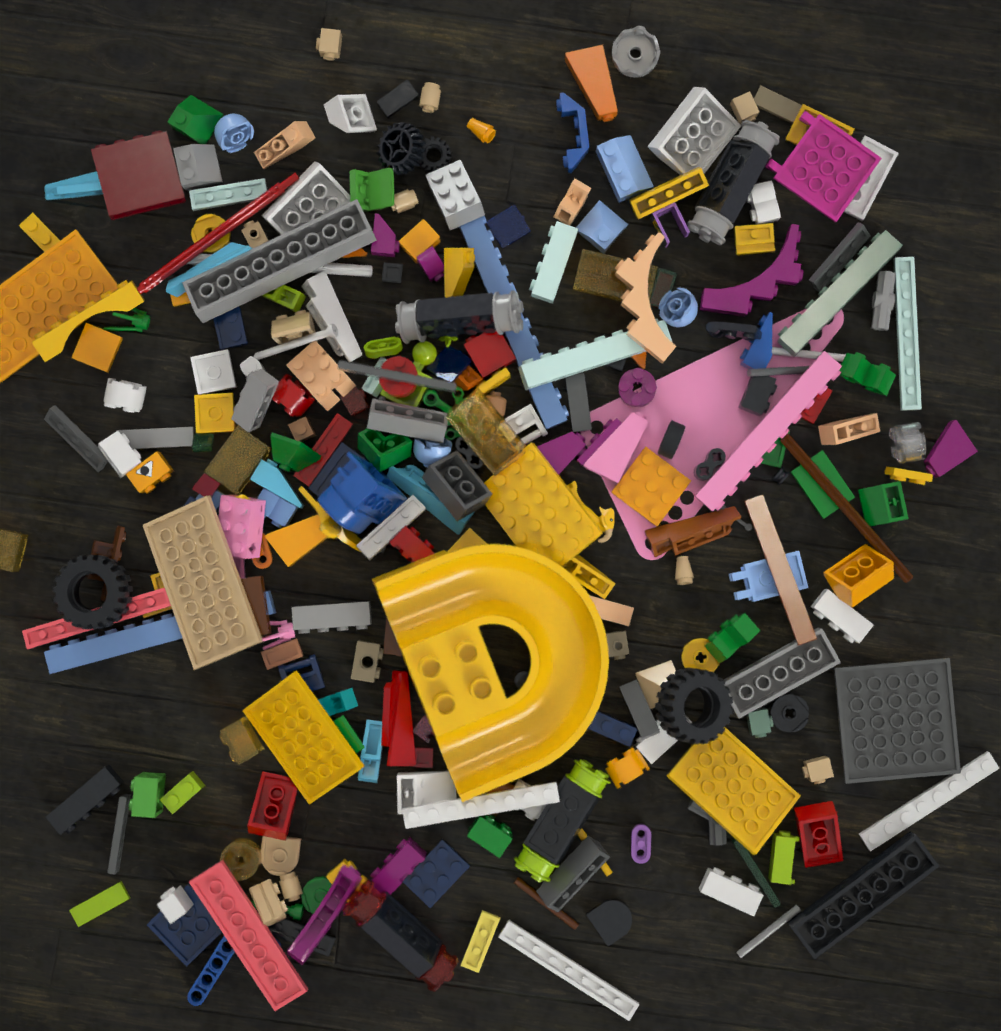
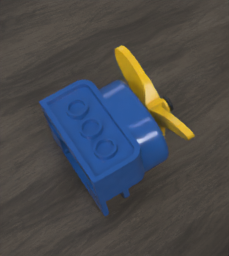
(355, 500)

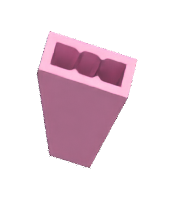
(617, 450)

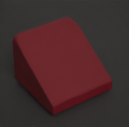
(206, 486)

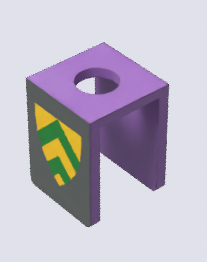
(678, 217)

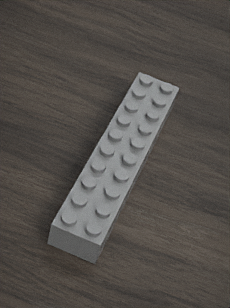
(279, 261)

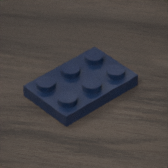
(436, 873)

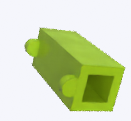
(782, 858)

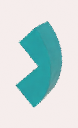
(339, 702)

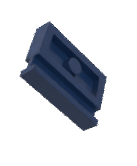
(230, 329)

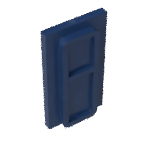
(338, 459)

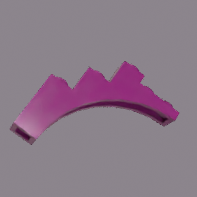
(782, 271)
(321, 921)

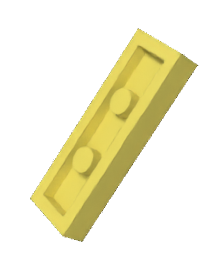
(480, 941)

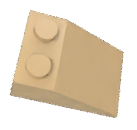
(293, 327)

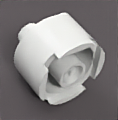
(125, 395)

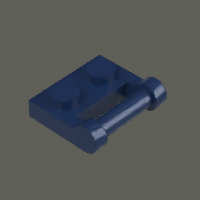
(313, 678)

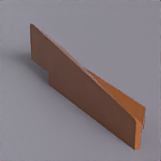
(691, 532)

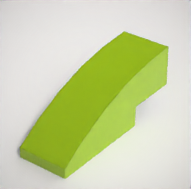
(286, 297)

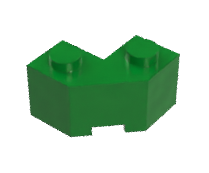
(873, 377)

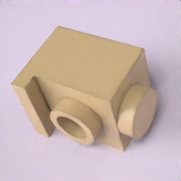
(251, 227)

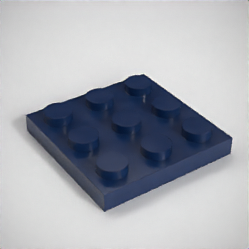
(190, 932)

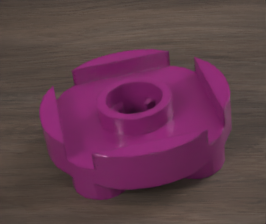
(626, 387)

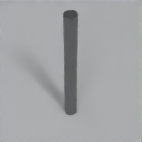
(776, 371)

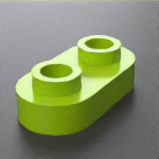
(383, 347)

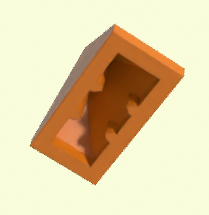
(468, 379)

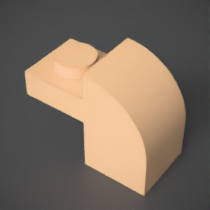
(572, 202)

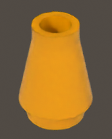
(482, 130)

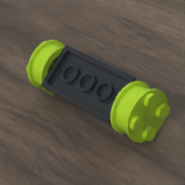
(562, 821)

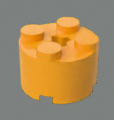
(627, 767)

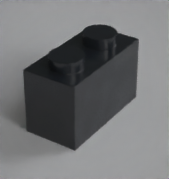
(757, 394)

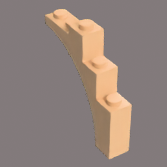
(635, 275)

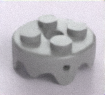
(637, 39)

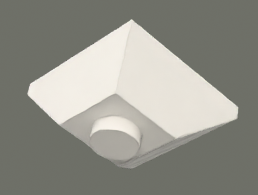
(350, 113)

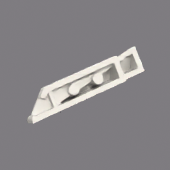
(326, 311)

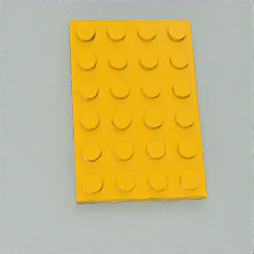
(540, 509)
(303, 737)
(735, 789)

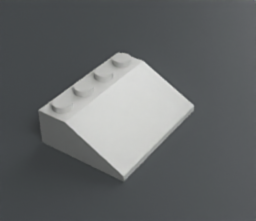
(694, 133)
(306, 200)

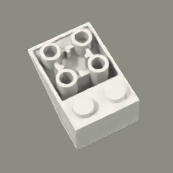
(423, 788)

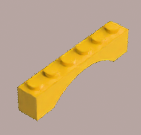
(53, 341)

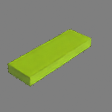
(99, 904)

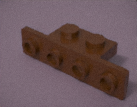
(110, 550)

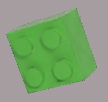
(147, 792)

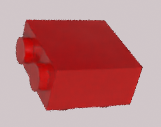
(489, 353)

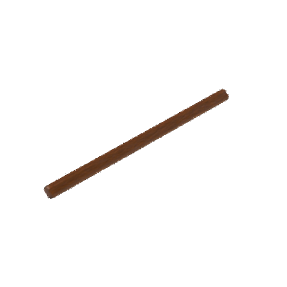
(845, 506)

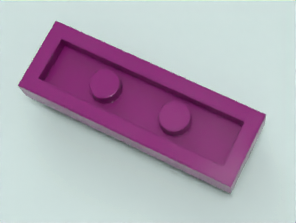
(598, 440)

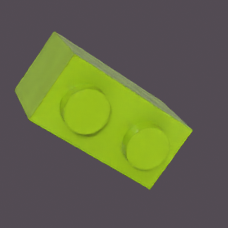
(182, 792)

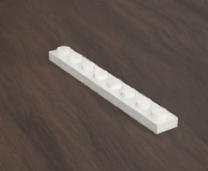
(928, 801)
(481, 805)
(568, 970)

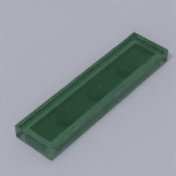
(756, 873)

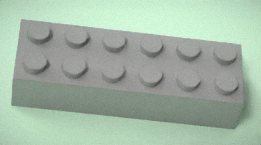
(779, 673)

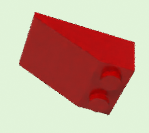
(273, 806)
(819, 834)

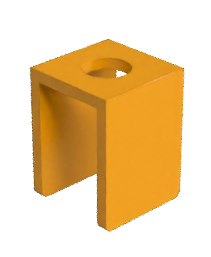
(419, 240)

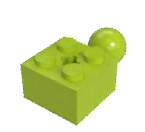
(423, 354)

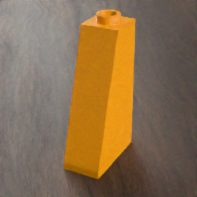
(296, 539)

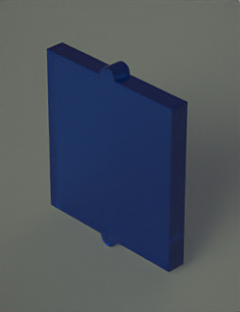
(508, 226)
(449, 364)

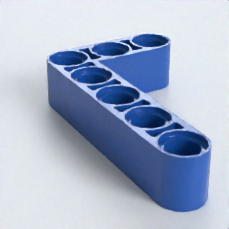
(213, 970)

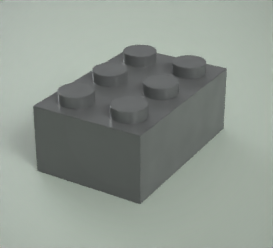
(457, 485)

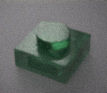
(203, 442)

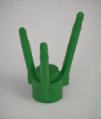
(140, 321)

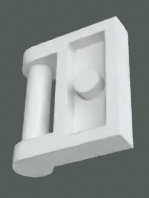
(524, 419)

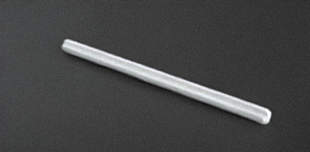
(331, 268)

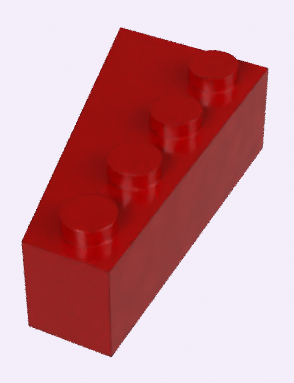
(411, 545)

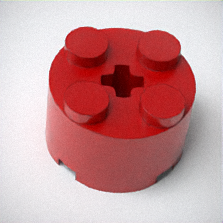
(395, 388)
(293, 396)

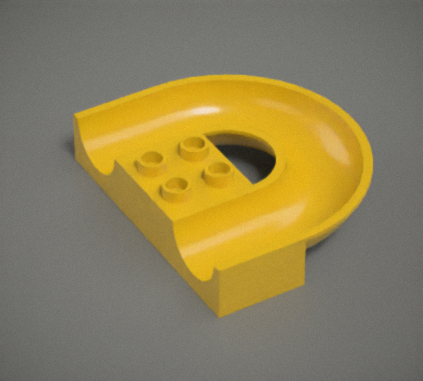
(436, 620)

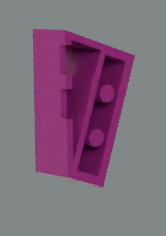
(398, 866)

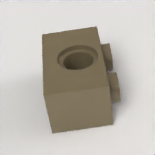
(359, 670)

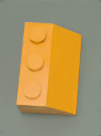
(859, 575)

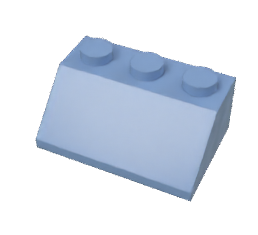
(623, 167)

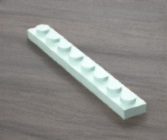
(907, 333)

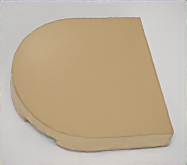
(280, 856)

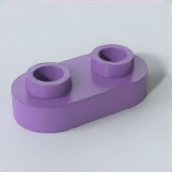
(641, 842)

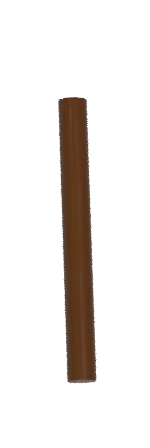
(532, 892)

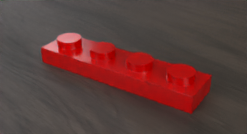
(325, 447)

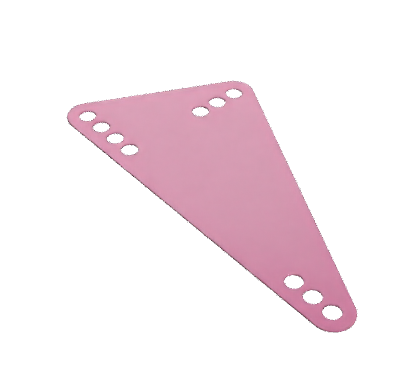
(707, 402)

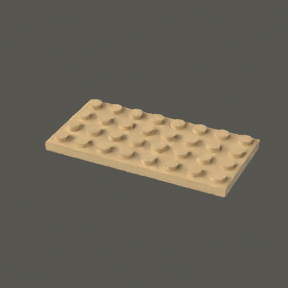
(202, 582)

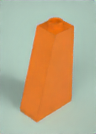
(593, 78)

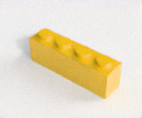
(668, 192)

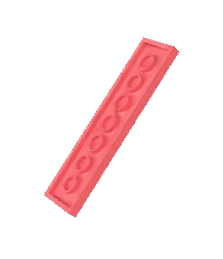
(248, 935)

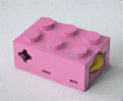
(242, 524)

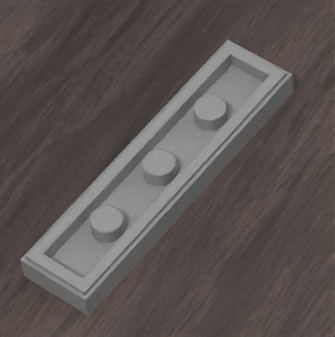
(159, 437)

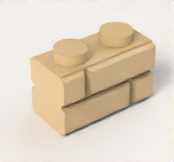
(267, 902)

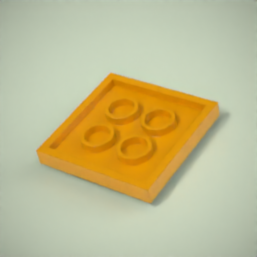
(651, 486)

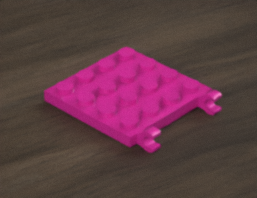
(825, 167)

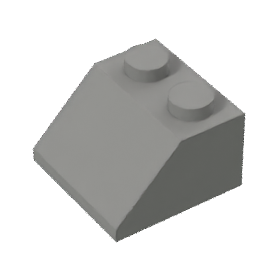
(197, 165)

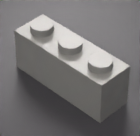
(254, 400)

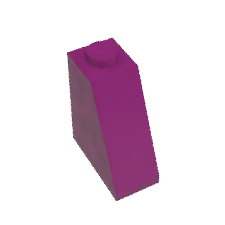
(562, 450)
(949, 450)

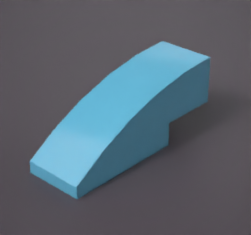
(372, 752)

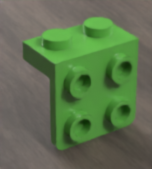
(372, 189)

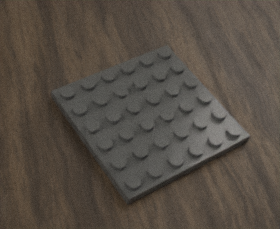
(897, 720)

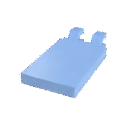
(759, 580)

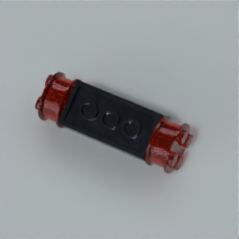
(401, 935)

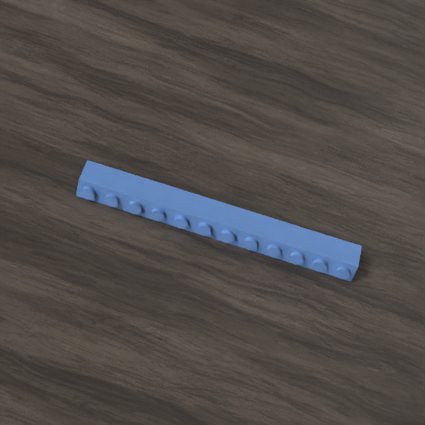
(522, 343)
(119, 642)

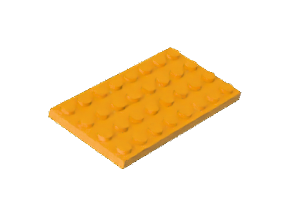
(45, 293)

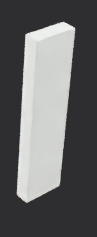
(390, 527)

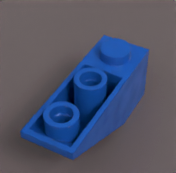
(760, 350)

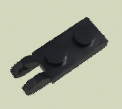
(733, 330)

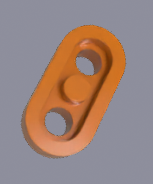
(265, 550)

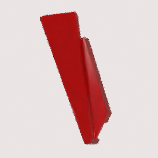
(397, 721)

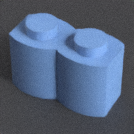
(277, 508)

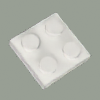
(213, 372)

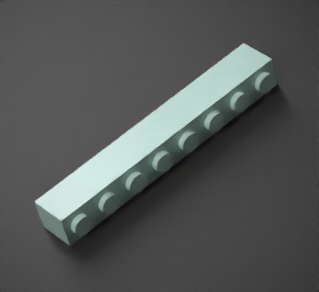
(581, 359)

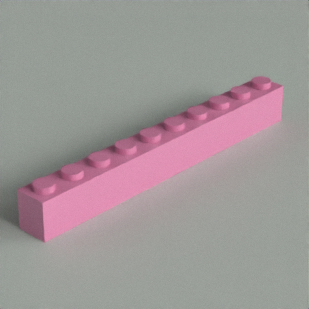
(769, 429)

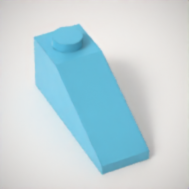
(274, 480)

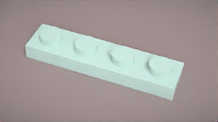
(227, 194)

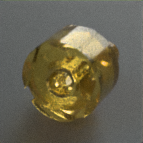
(247, 849)

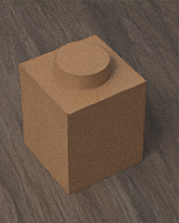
(302, 429)

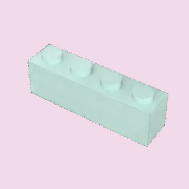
(554, 262)

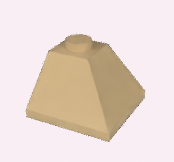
(651, 680)

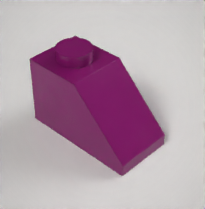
(386, 239)
(431, 264)

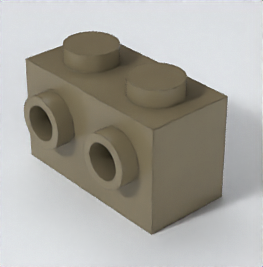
(617, 644)

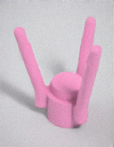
(285, 633)

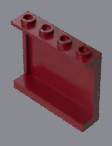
(138, 175)

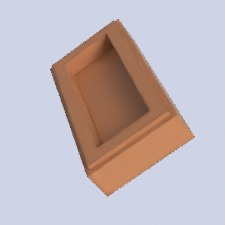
(282, 654)

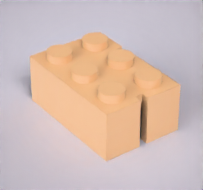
(320, 375)

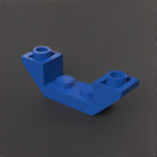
(570, 108)

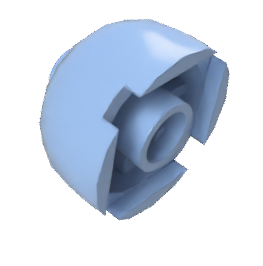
(232, 132)
(678, 307)
(431, 451)

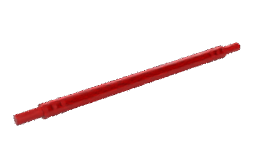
(216, 234)

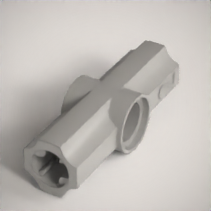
(883, 300)

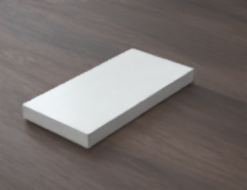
(864, 198)

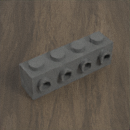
(573, 874)

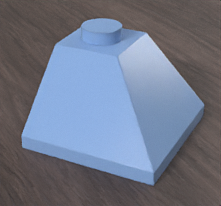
(601, 227)

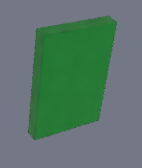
(816, 495)

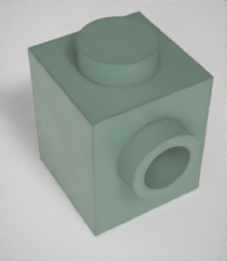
(759, 722)

